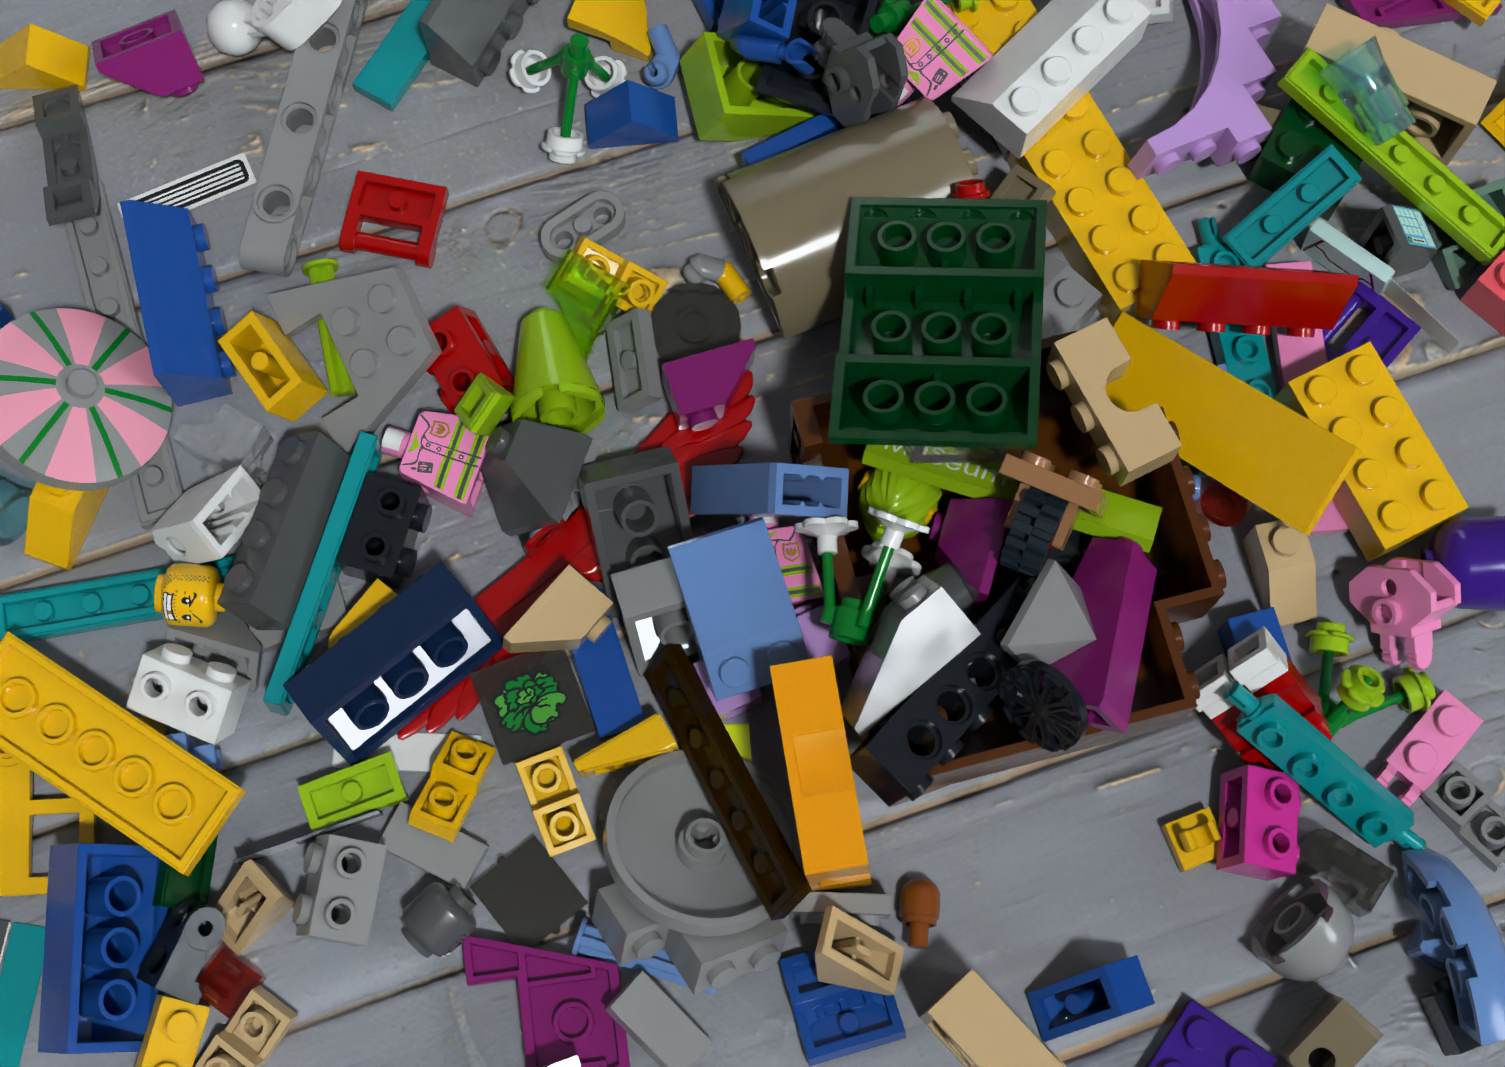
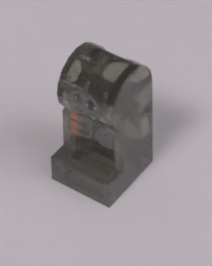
(1344, 867)

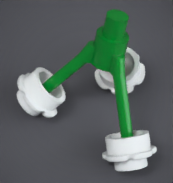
(576, 62)

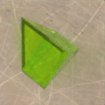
(586, 298)

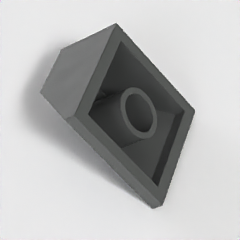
(532, 473)

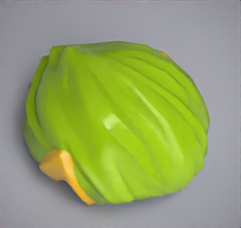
(897, 496)

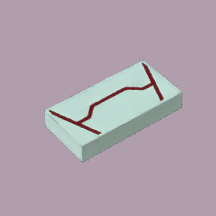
(1345, 256)

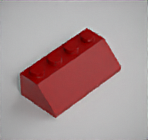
(1242, 296)

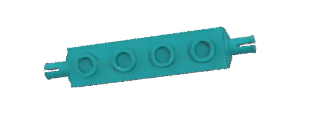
(1241, 352)
(1323, 769)

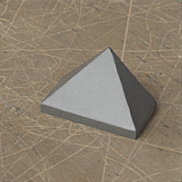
(1050, 619)
(223, 642)

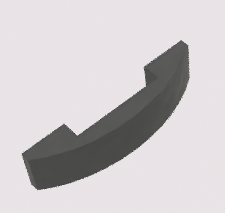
(67, 155)

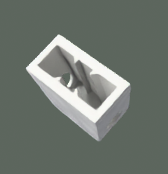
(195, 529)

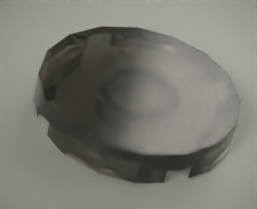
(693, 321)

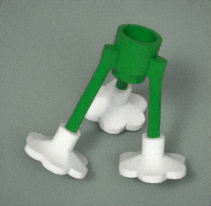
(854, 618)

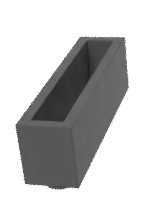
(285, 531)

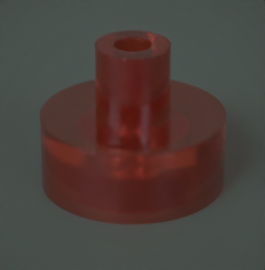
(1223, 505)

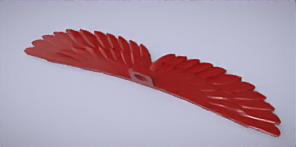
(572, 545)

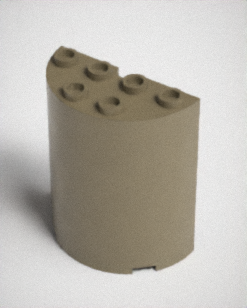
(798, 203)

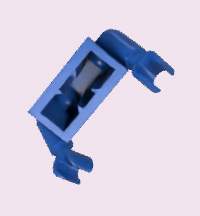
(759, 32)

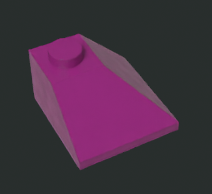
(150, 57)
(971, 541)

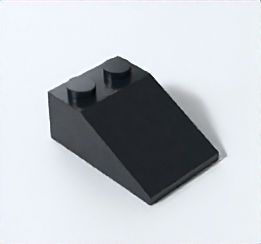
(808, 91)

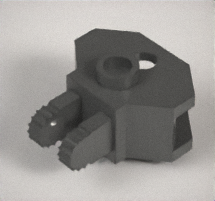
(857, 71)

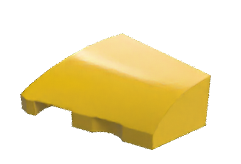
(617, 21)

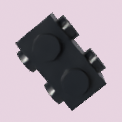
(384, 531)

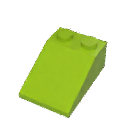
(724, 95)

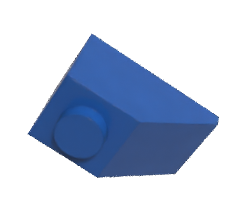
(1090, 998)

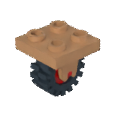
(1044, 510)

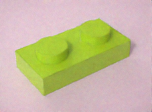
(353, 792)

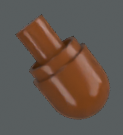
(919, 910)

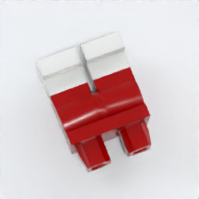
(1261, 673)

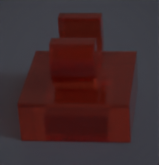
(228, 982)

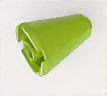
(554, 377)

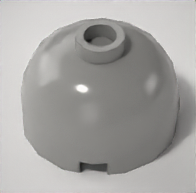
(1305, 933)

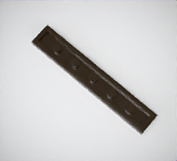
(727, 783)

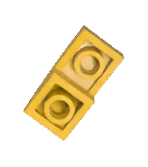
(646, 286)
(452, 786)
(555, 801)

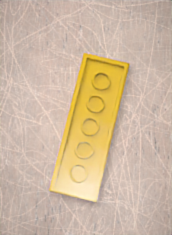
(1233, 428)
(110, 758)

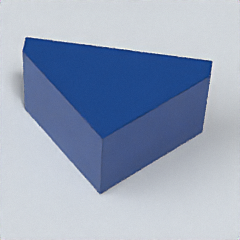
(631, 117)

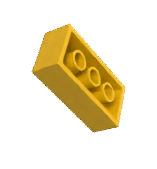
(1398, 479)

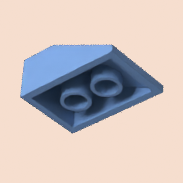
(737, 606)

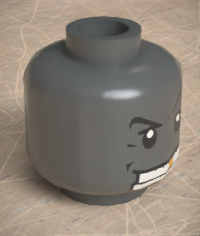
(439, 919)

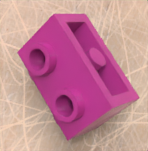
(1258, 823)

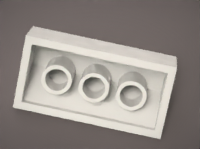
(1050, 67)

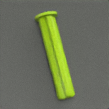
(338, 378)

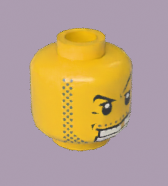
(189, 595)

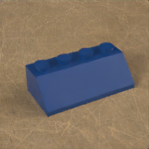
(178, 301)
(94, 947)

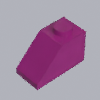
(706, 383)

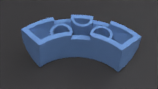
(1478, 952)

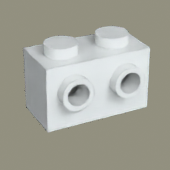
(188, 693)

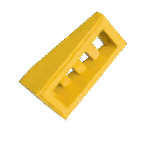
(628, 749)

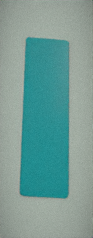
(19, 988)

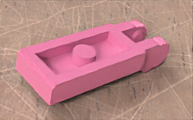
(1429, 746)

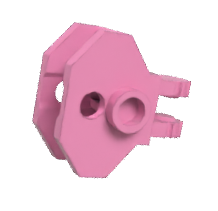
(1405, 606)

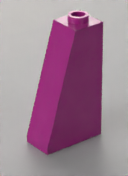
(1118, 597)

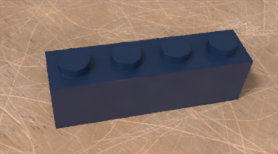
(395, 665)

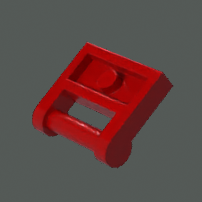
(398, 205)

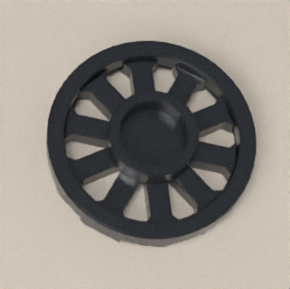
(1044, 704)

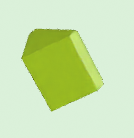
(483, 405)

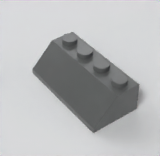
(469, 34)

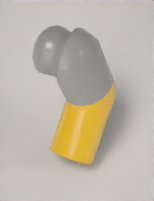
(720, 271)

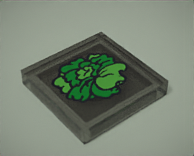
(531, 704)

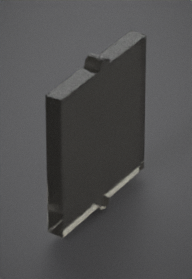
(529, 894)

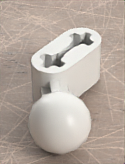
(239, 26)

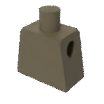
(1334, 1028)

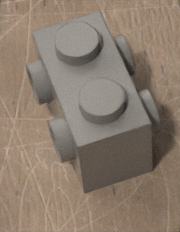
(341, 880)

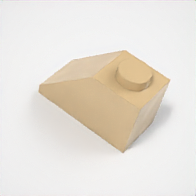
(1283, 571)
(561, 617)

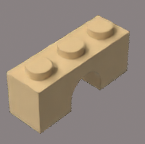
(1125, 440)

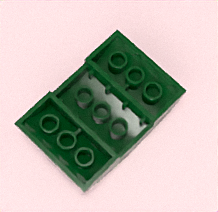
(941, 324)

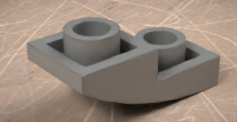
(1469, 813)

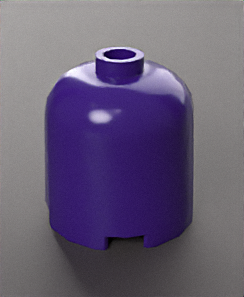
(1475, 556)

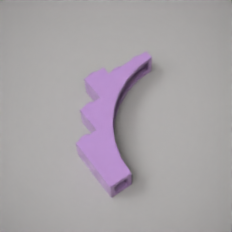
(1231, 79)

